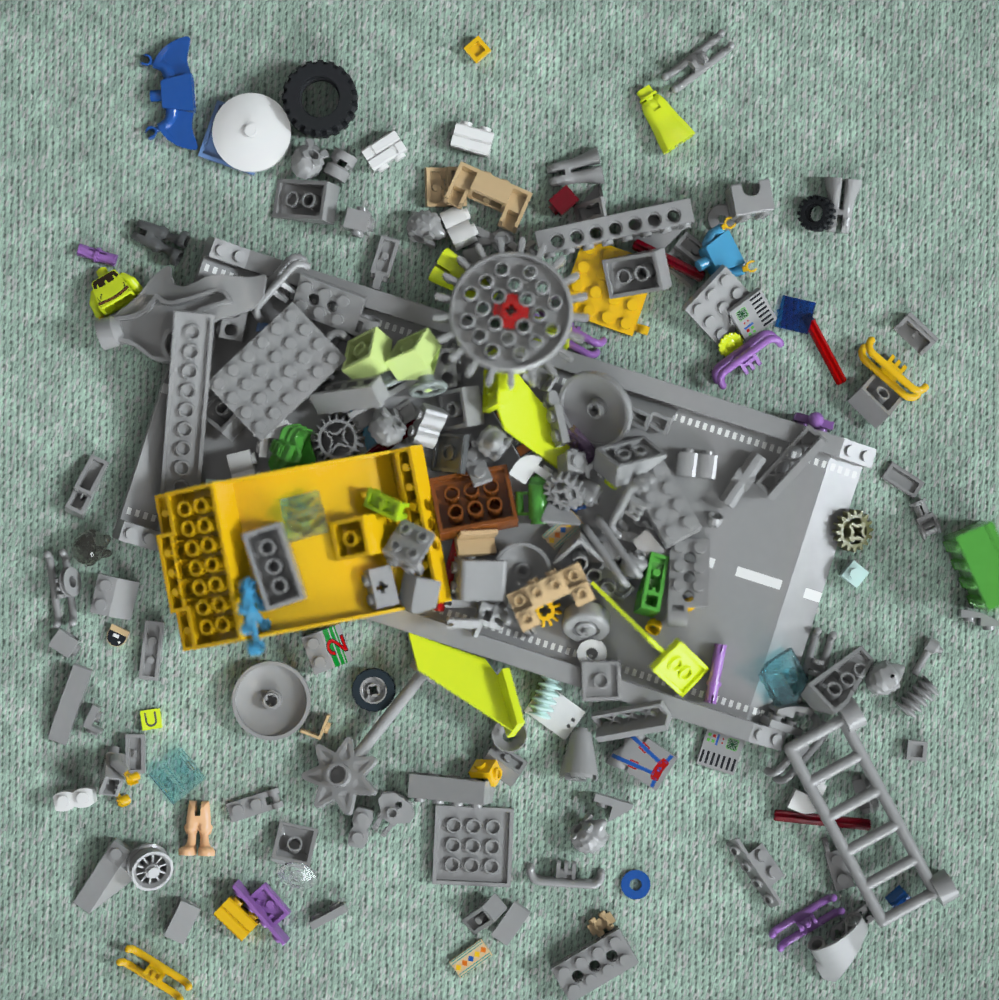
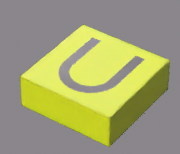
(151, 719)

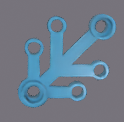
(252, 616)

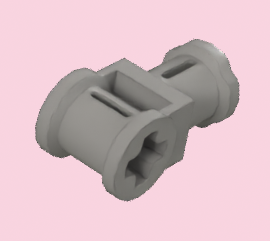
(925, 519)

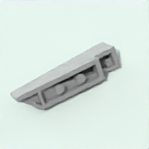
(651, 414)

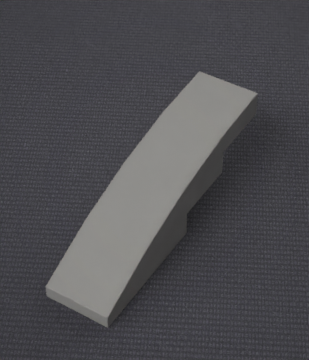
(70, 704)

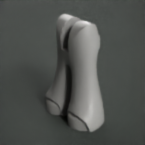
(590, 175)
(851, 190)

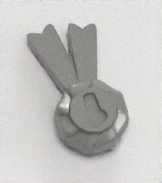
(487, 238)

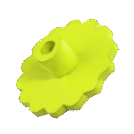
(729, 343)

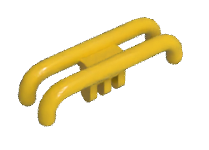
(890, 372)
(154, 972)

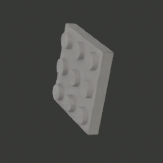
(712, 300)

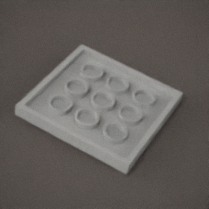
(473, 846)

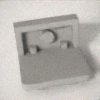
(408, 547)

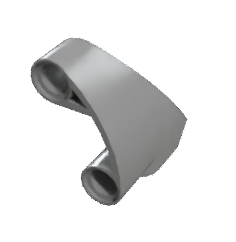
(836, 957)

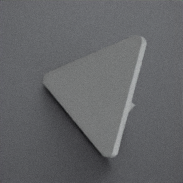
(553, 515)

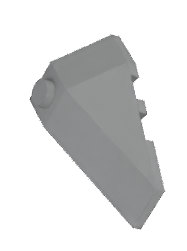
(581, 549)
(837, 685)
(107, 877)

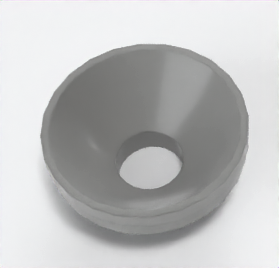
(508, 747)

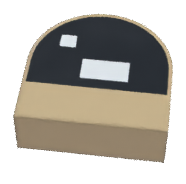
(117, 636)

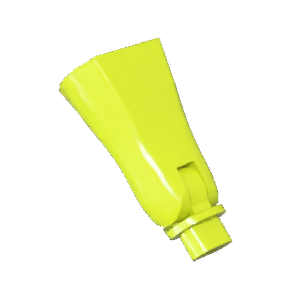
(664, 120)
(448, 264)

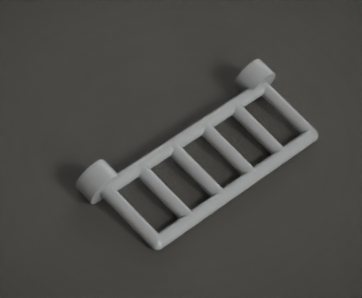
(937, 885)

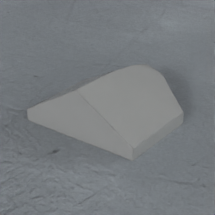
(419, 593)

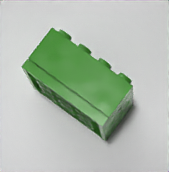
(977, 560)

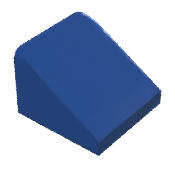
(897, 896)

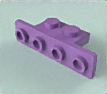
(266, 906)

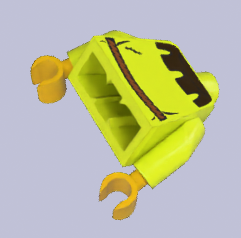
(112, 292)

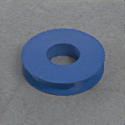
(642, 891)

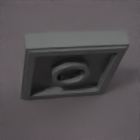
(450, 453)

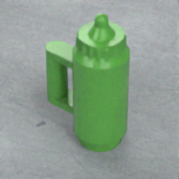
(536, 500)

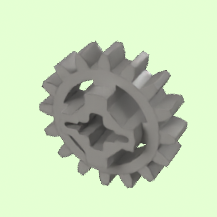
(564, 490)

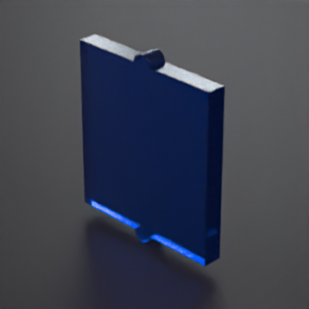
(795, 314)

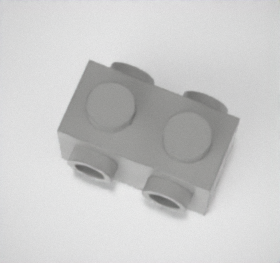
(359, 222)

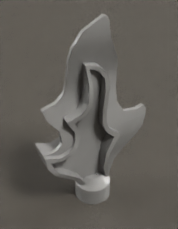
(150, 316)

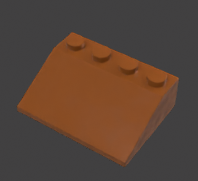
(468, 508)

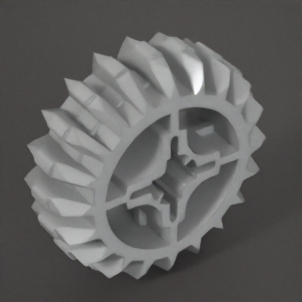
(343, 431)

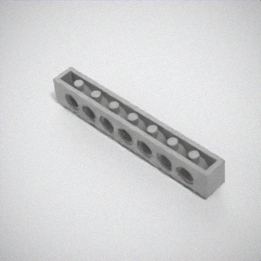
(681, 208)

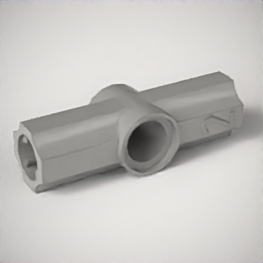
(742, 479)

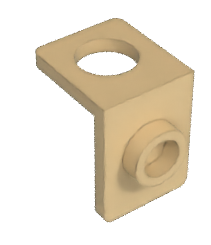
(325, 729)

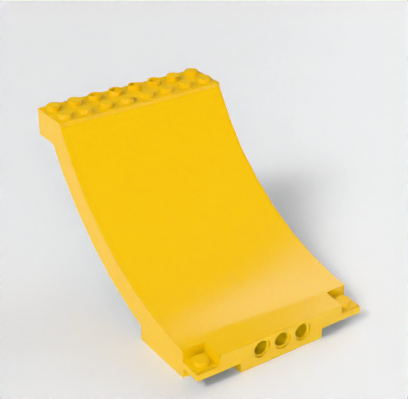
(207, 556)

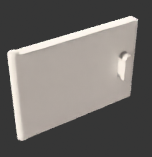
(561, 716)

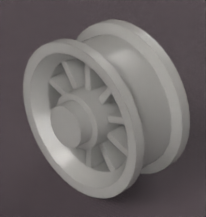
(149, 866)

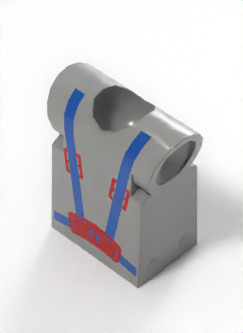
(643, 760)

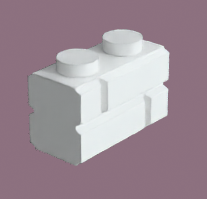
(472, 139)
(384, 151)

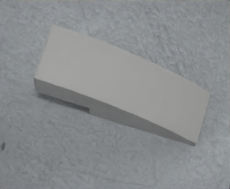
(86, 487)

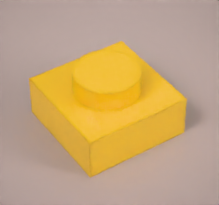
(477, 49)

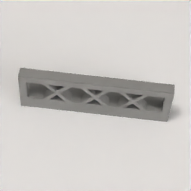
(397, 396)
(797, 467)
(634, 723)

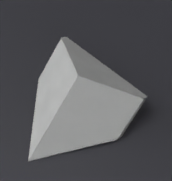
(591, 207)

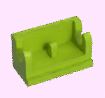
(385, 505)

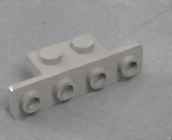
(760, 869)

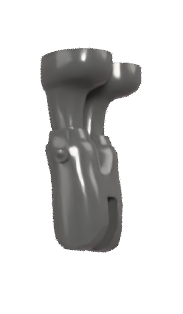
(155, 237)

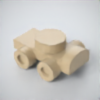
(604, 921)

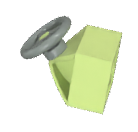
(367, 357)
(417, 359)

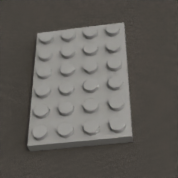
(276, 371)

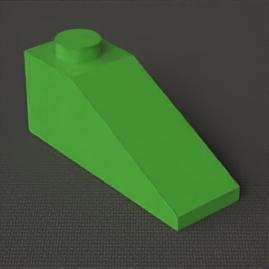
(651, 586)

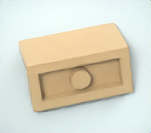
(476, 543)

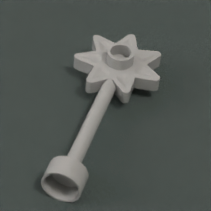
(344, 772)

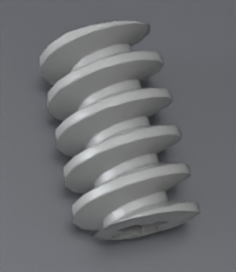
(917, 698)

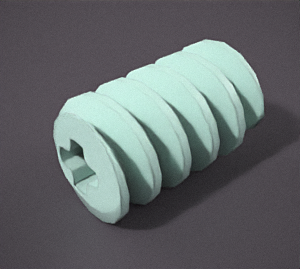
(545, 697)

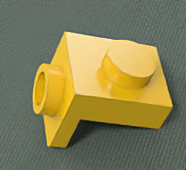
(486, 770)

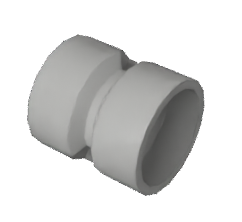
(332, 169)

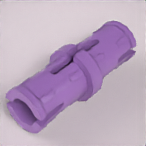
(97, 255)

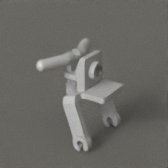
(487, 615)

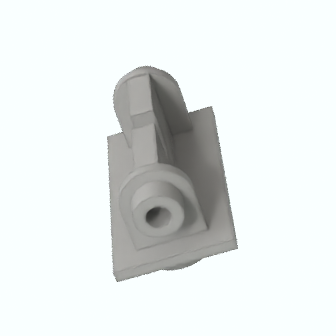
(860, 784)

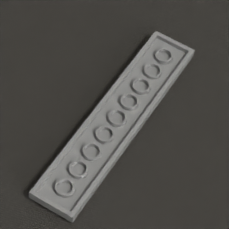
(187, 400)

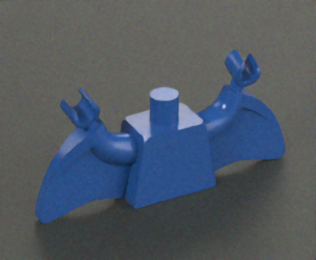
(176, 94)

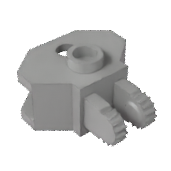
(393, 813)

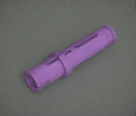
(713, 682)

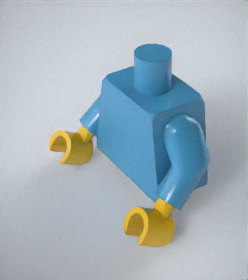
(719, 249)

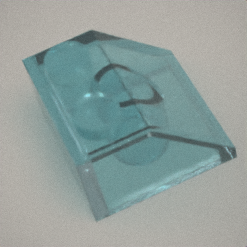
(783, 678)

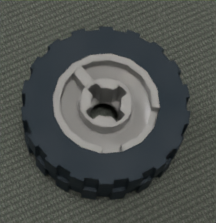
(369, 700)

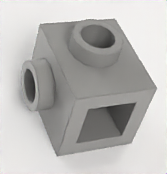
(572, 462)

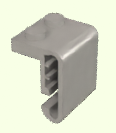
(479, 579)

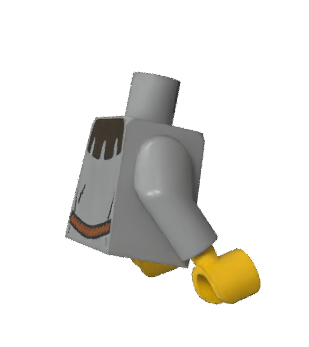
(113, 775)

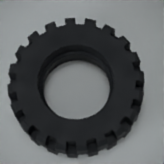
(312, 73)

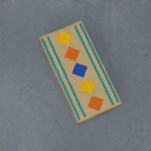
(560, 533)
(470, 958)

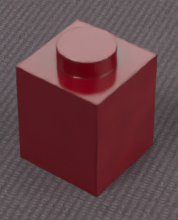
(562, 201)

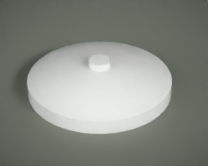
(251, 132)

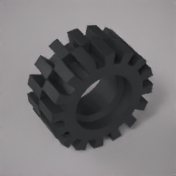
(807, 208)

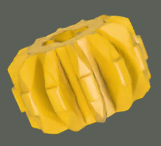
(549, 615)

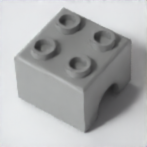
(744, 207)

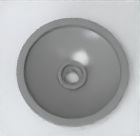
(527, 556)

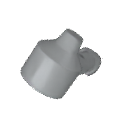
(931, 646)

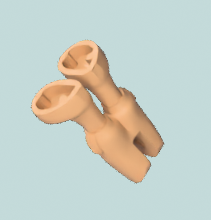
(193, 825)

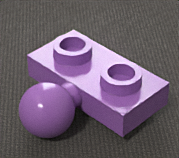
(815, 420)

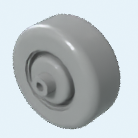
(586, 622)

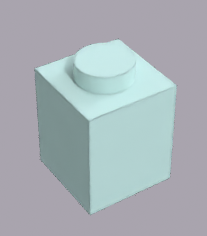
(854, 573)

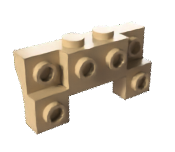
(489, 191)
(547, 589)

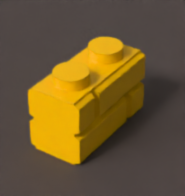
(236, 917)

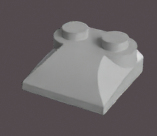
(294, 844)

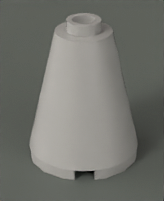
(579, 757)

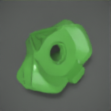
(292, 448)

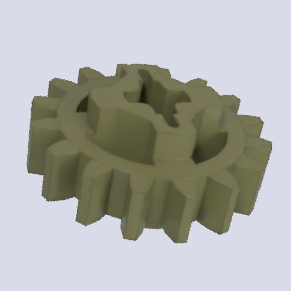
(849, 531)

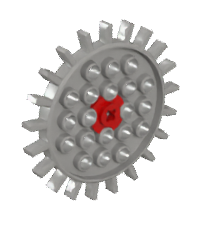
(505, 360)

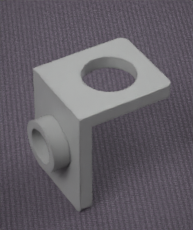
(542, 379)

